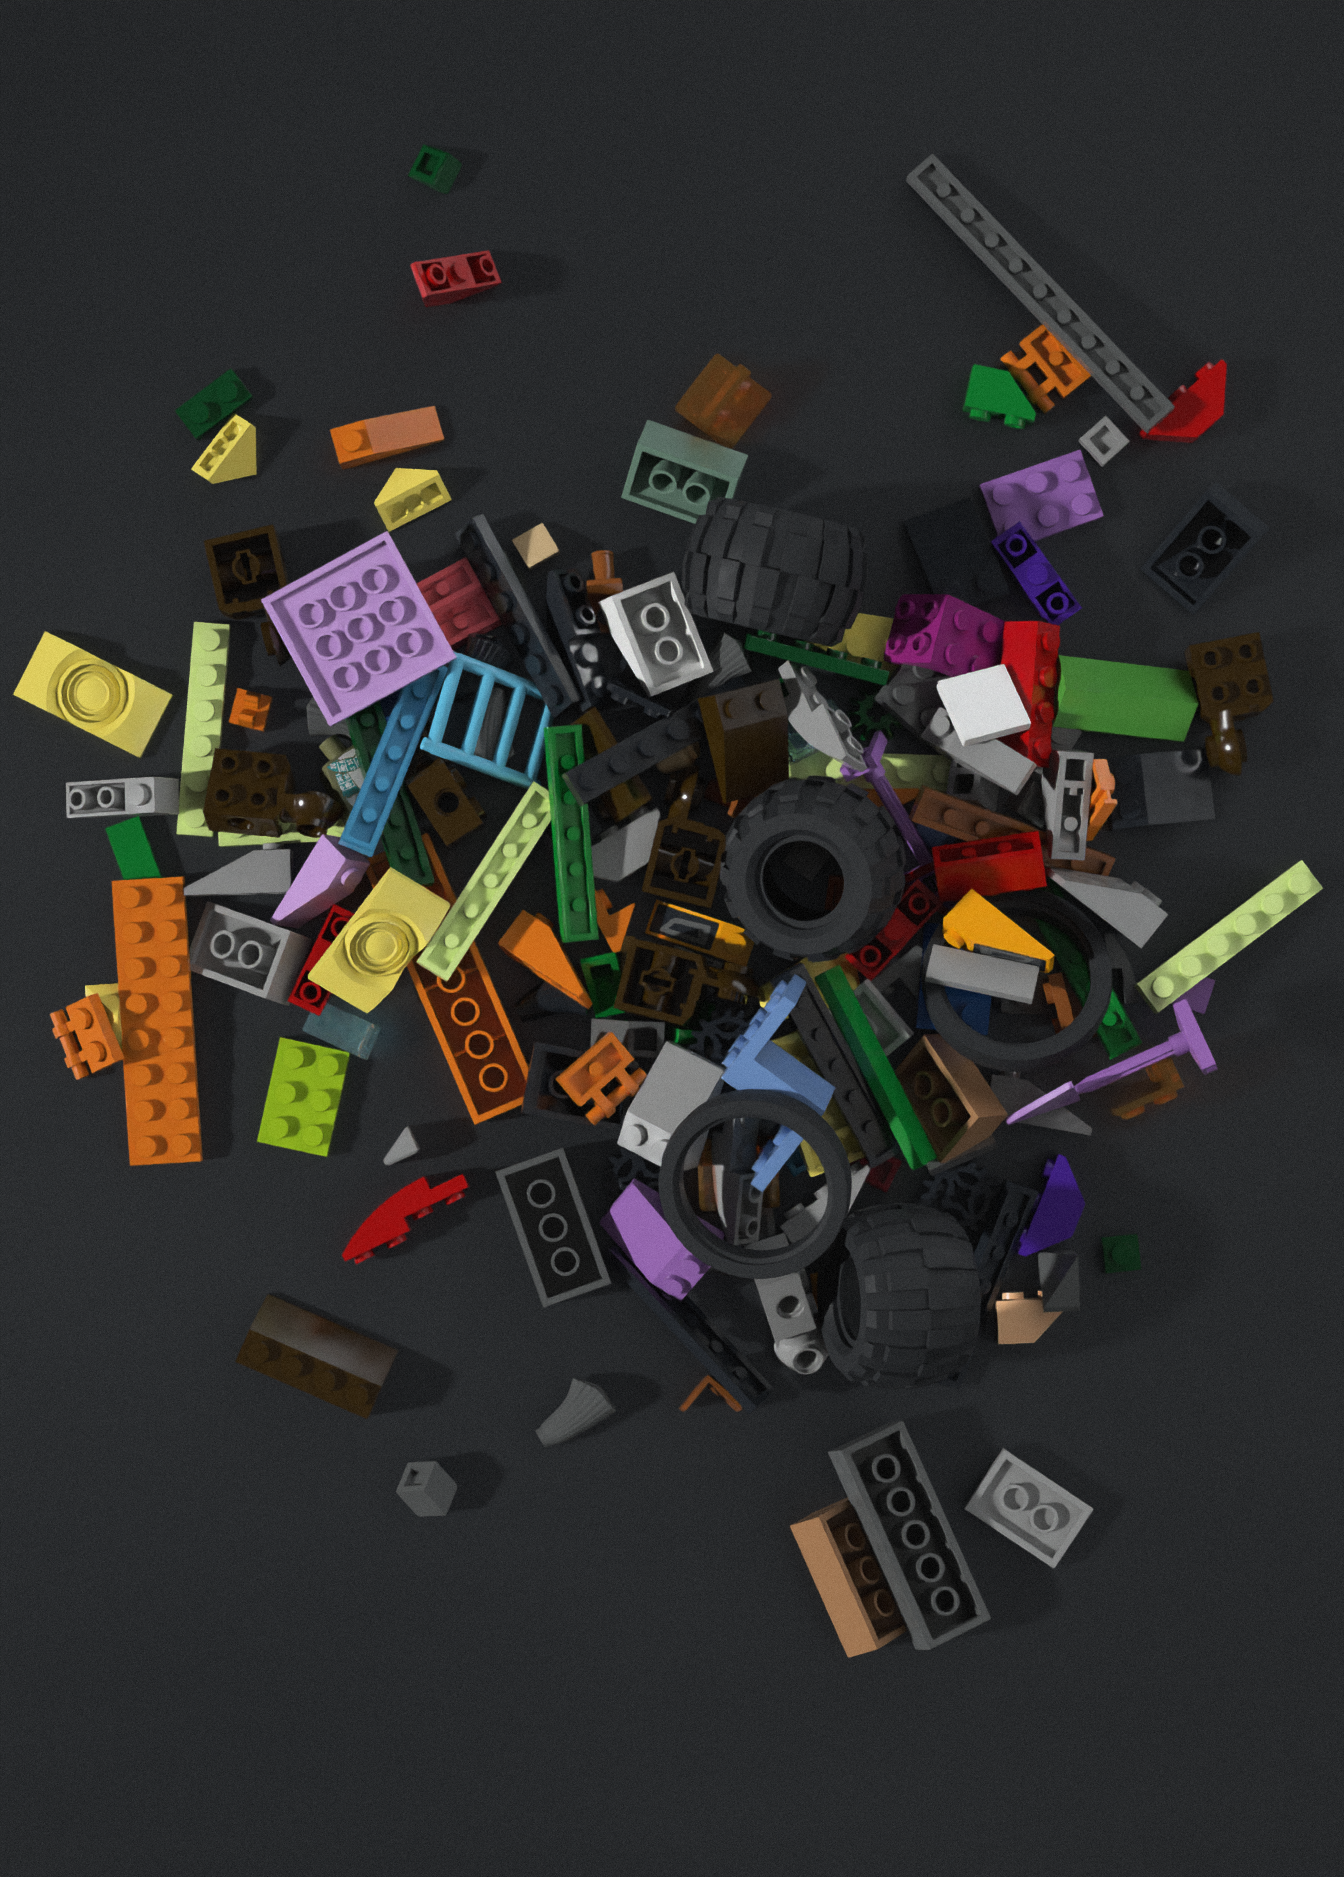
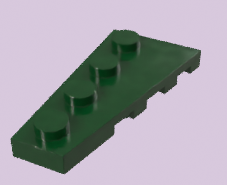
(802, 653)

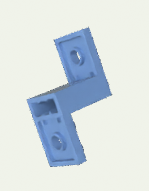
(763, 1065)

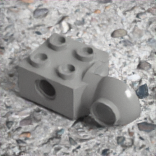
(791, 1315)

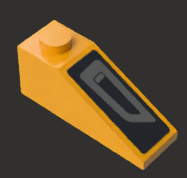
(986, 931)
(700, 933)

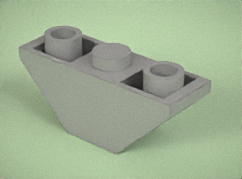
(626, 849)

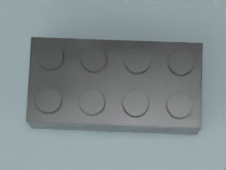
(553, 1227)

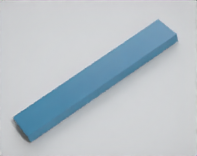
(391, 763)

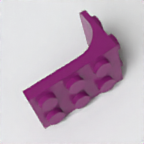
(943, 635)

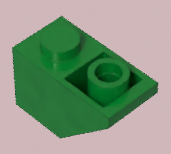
(998, 396)

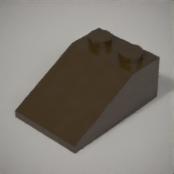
(747, 738)

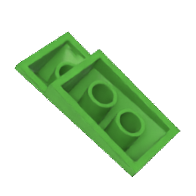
(1123, 699)

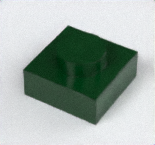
(1120, 1253)

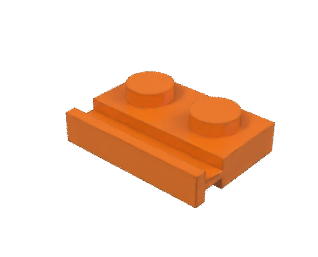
(1100, 797)

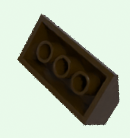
(317, 1356)

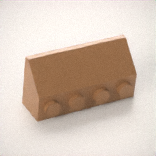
(848, 1578)

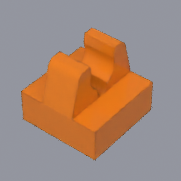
(250, 710)

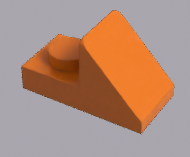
(613, 926)

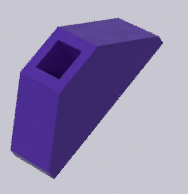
(1034, 575)
(1054, 1209)

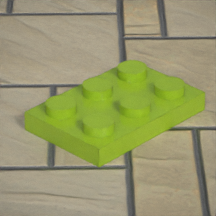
(303, 1097)

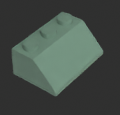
(681, 472)

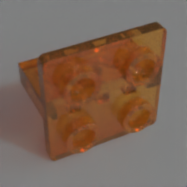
(723, 401)

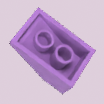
(646, 1238)

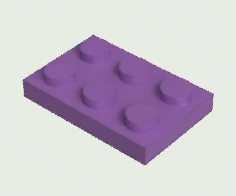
(1043, 497)

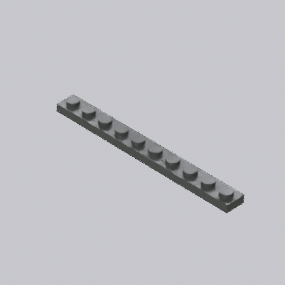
(1040, 293)

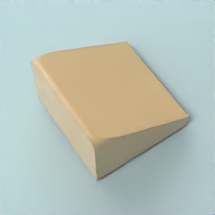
(536, 546)

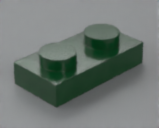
(214, 404)

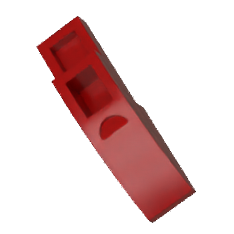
(389, 1220)

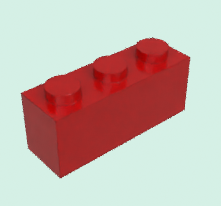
(989, 866)

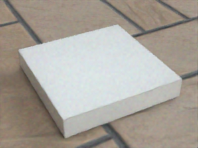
(983, 705)

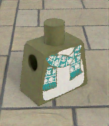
(342, 774)

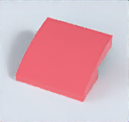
(459, 603)

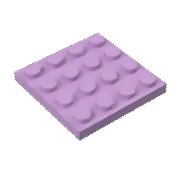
(358, 629)

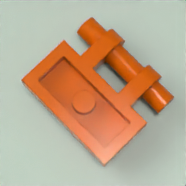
(1054, 362)
(93, 1032)
(597, 1068)

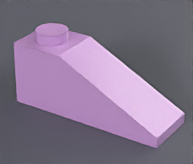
(323, 880)

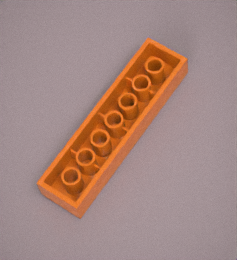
(467, 1016)

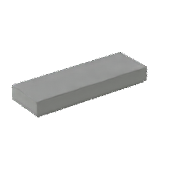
(982, 974)

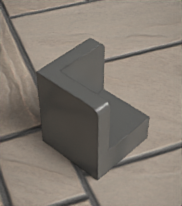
(427, 1488)

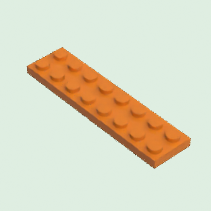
(157, 1021)

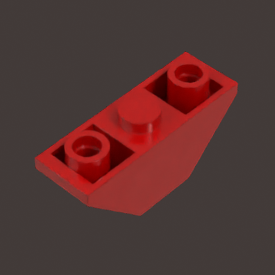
(454, 277)
(1194, 408)
(911, 914)
(306, 992)

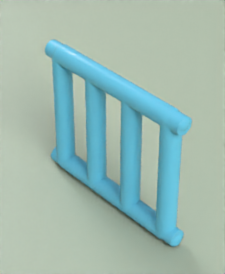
(465, 755)

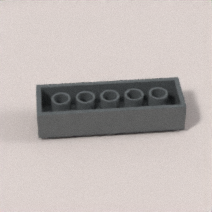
(909, 1535)

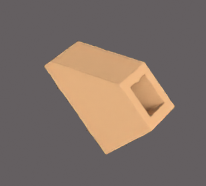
(1020, 1318)

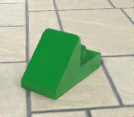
(603, 980)

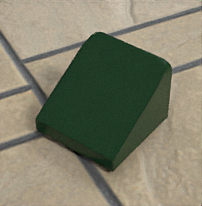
(435, 169)

